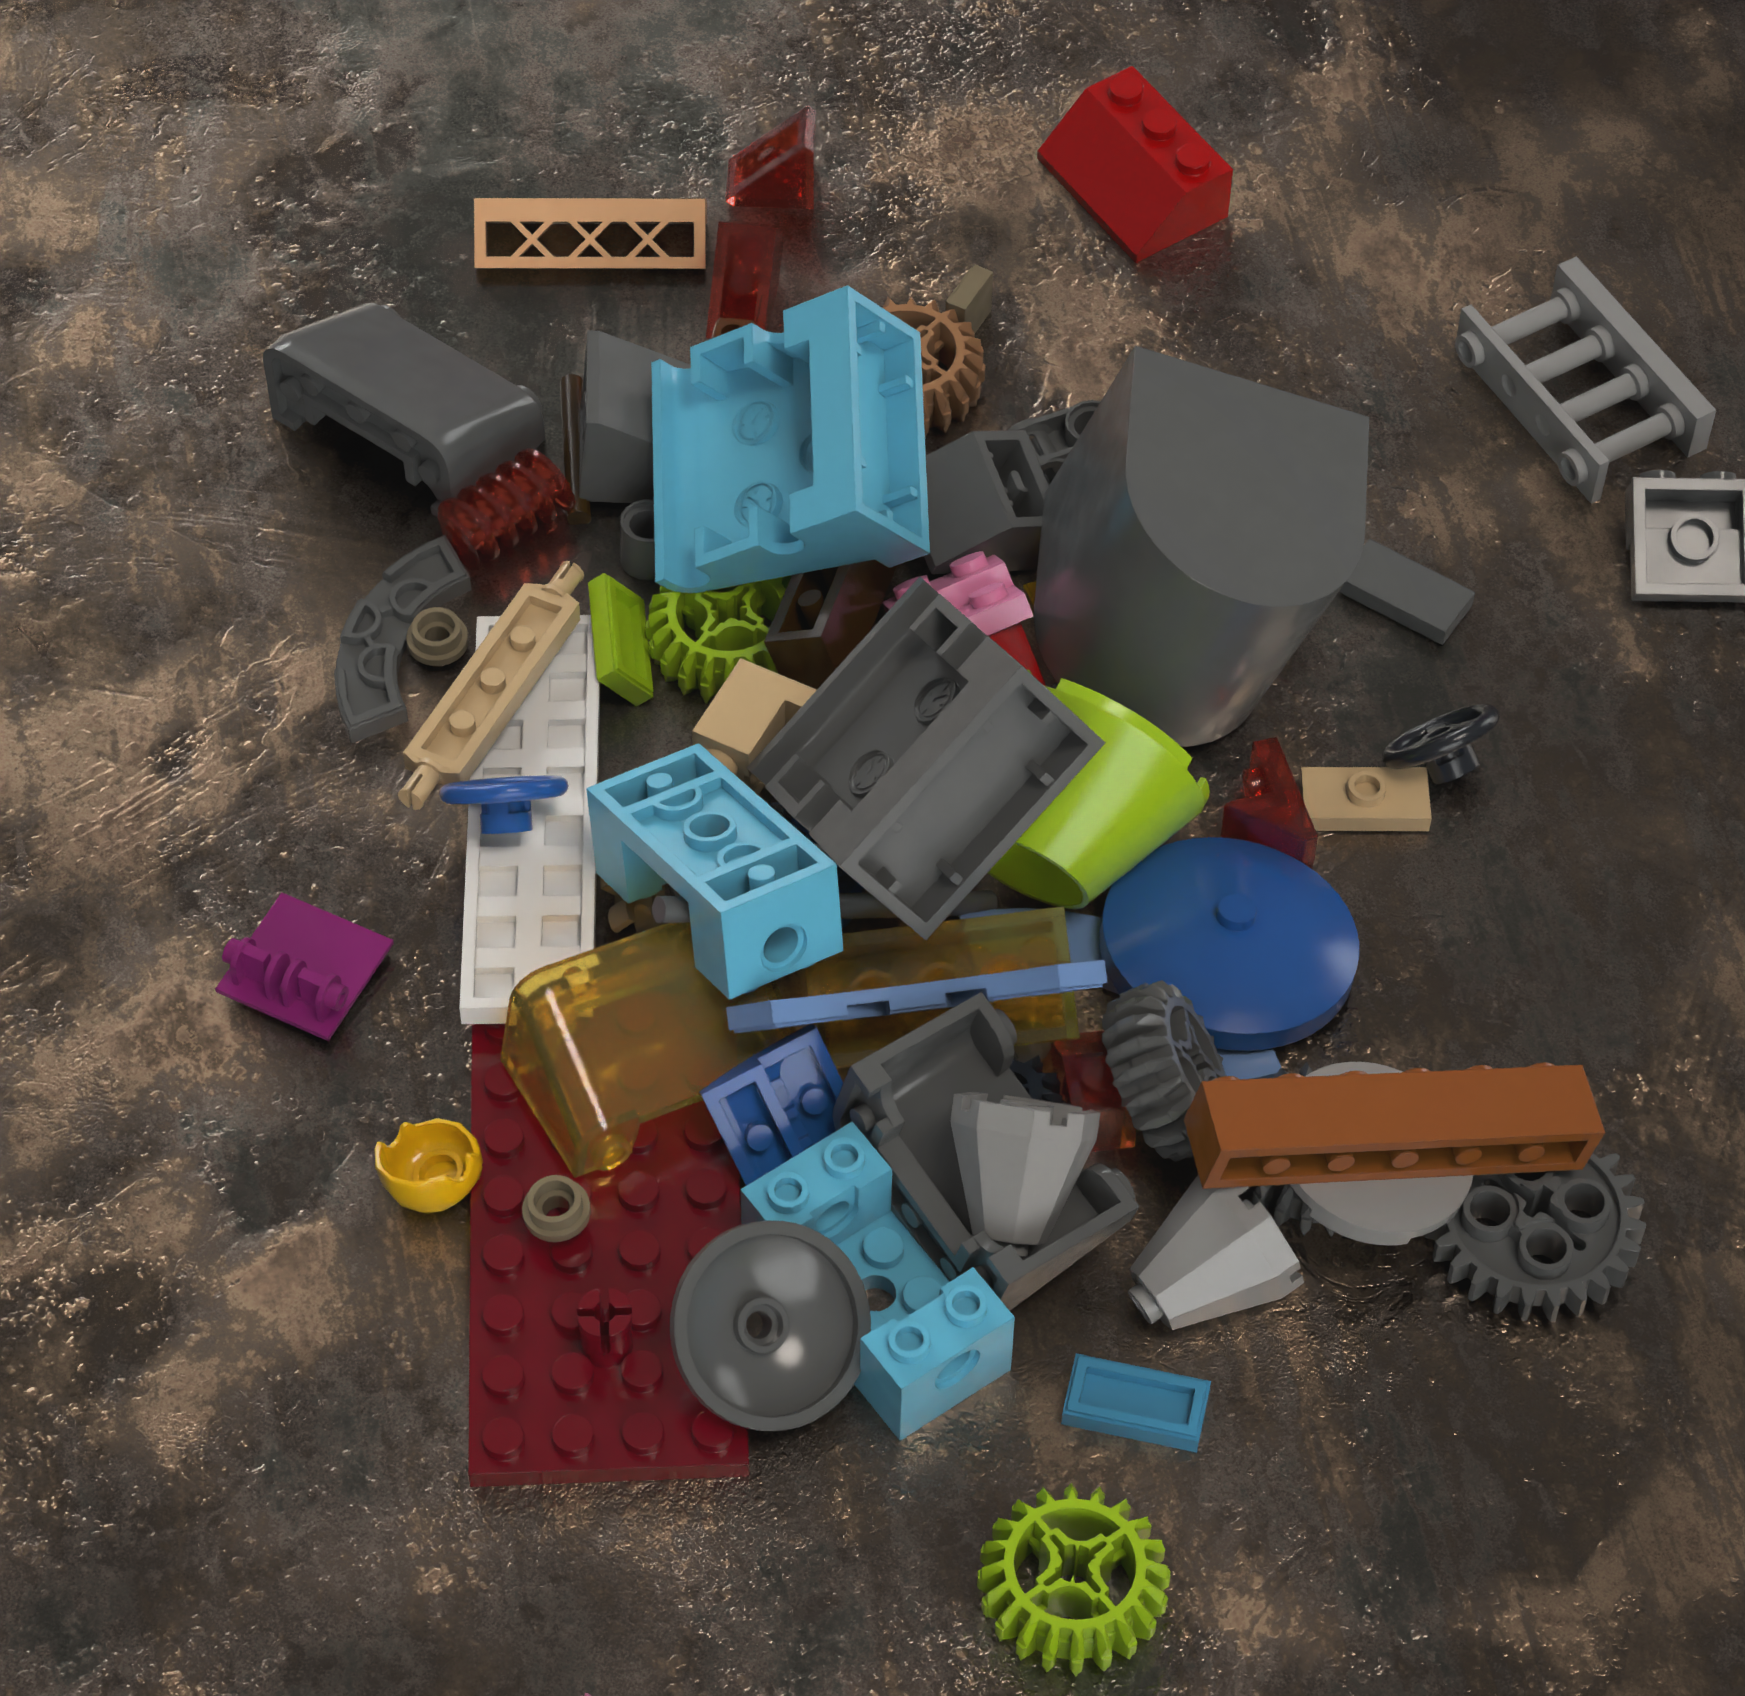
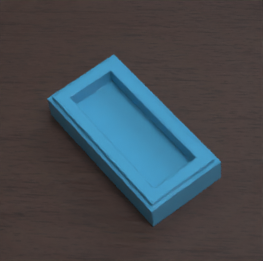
(1136, 1402)

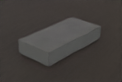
(1408, 592)

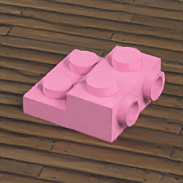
(979, 590)

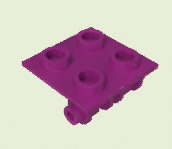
(302, 966)

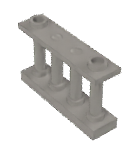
(1609, 337)

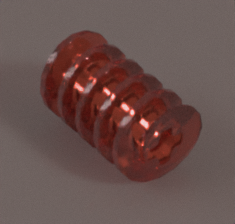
(502, 502)

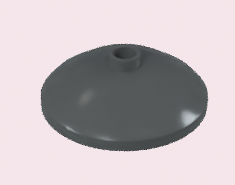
(809, 1334)

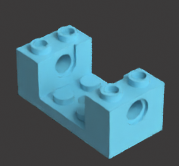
(752, 881)
(938, 1334)

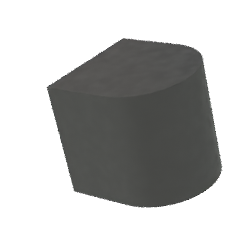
(1196, 541)

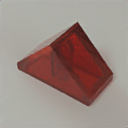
(777, 167)

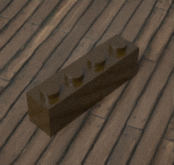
(825, 619)

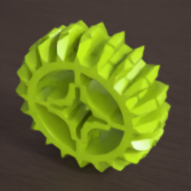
(726, 629)
(1052, 1536)

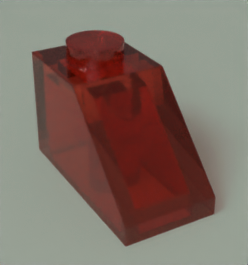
(745, 272)
(1088, 1084)

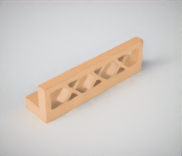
(589, 211)

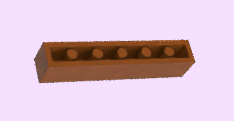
(1392, 1125)

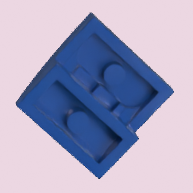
(775, 1102)

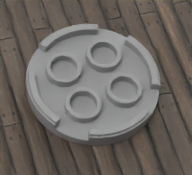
(1382, 1209)

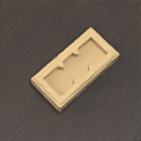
(1366, 798)

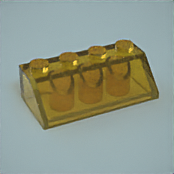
(951, 952)

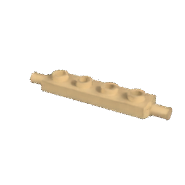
(492, 685)

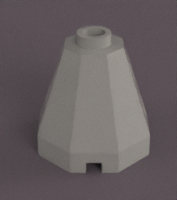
(1019, 1163)
(1212, 1260)

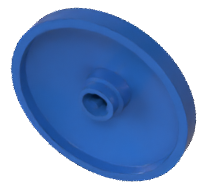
(1240, 934)

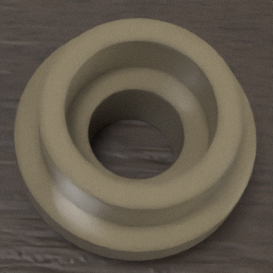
(433, 625)
(551, 1193)

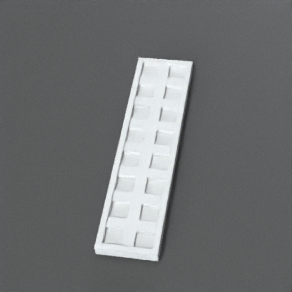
(534, 889)

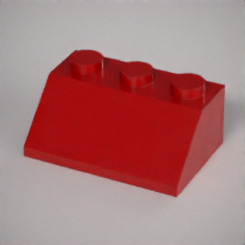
(1137, 165)

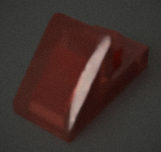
(1272, 807)

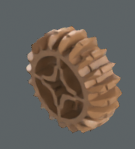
(954, 344)

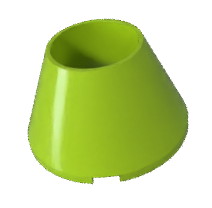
(1110, 813)

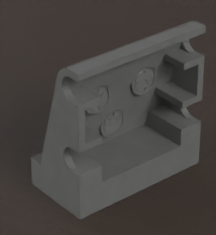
(924, 758)

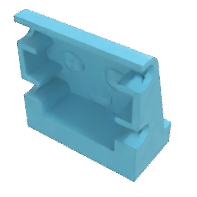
(791, 448)

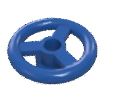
(504, 799)

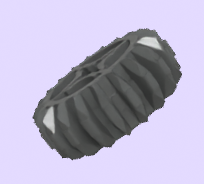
(1158, 1061)

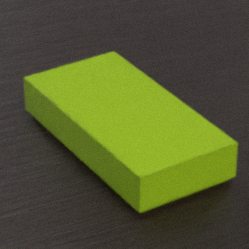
(620, 639)

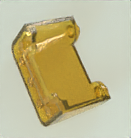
(622, 1041)

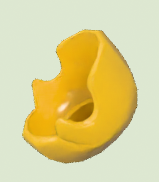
(429, 1165)

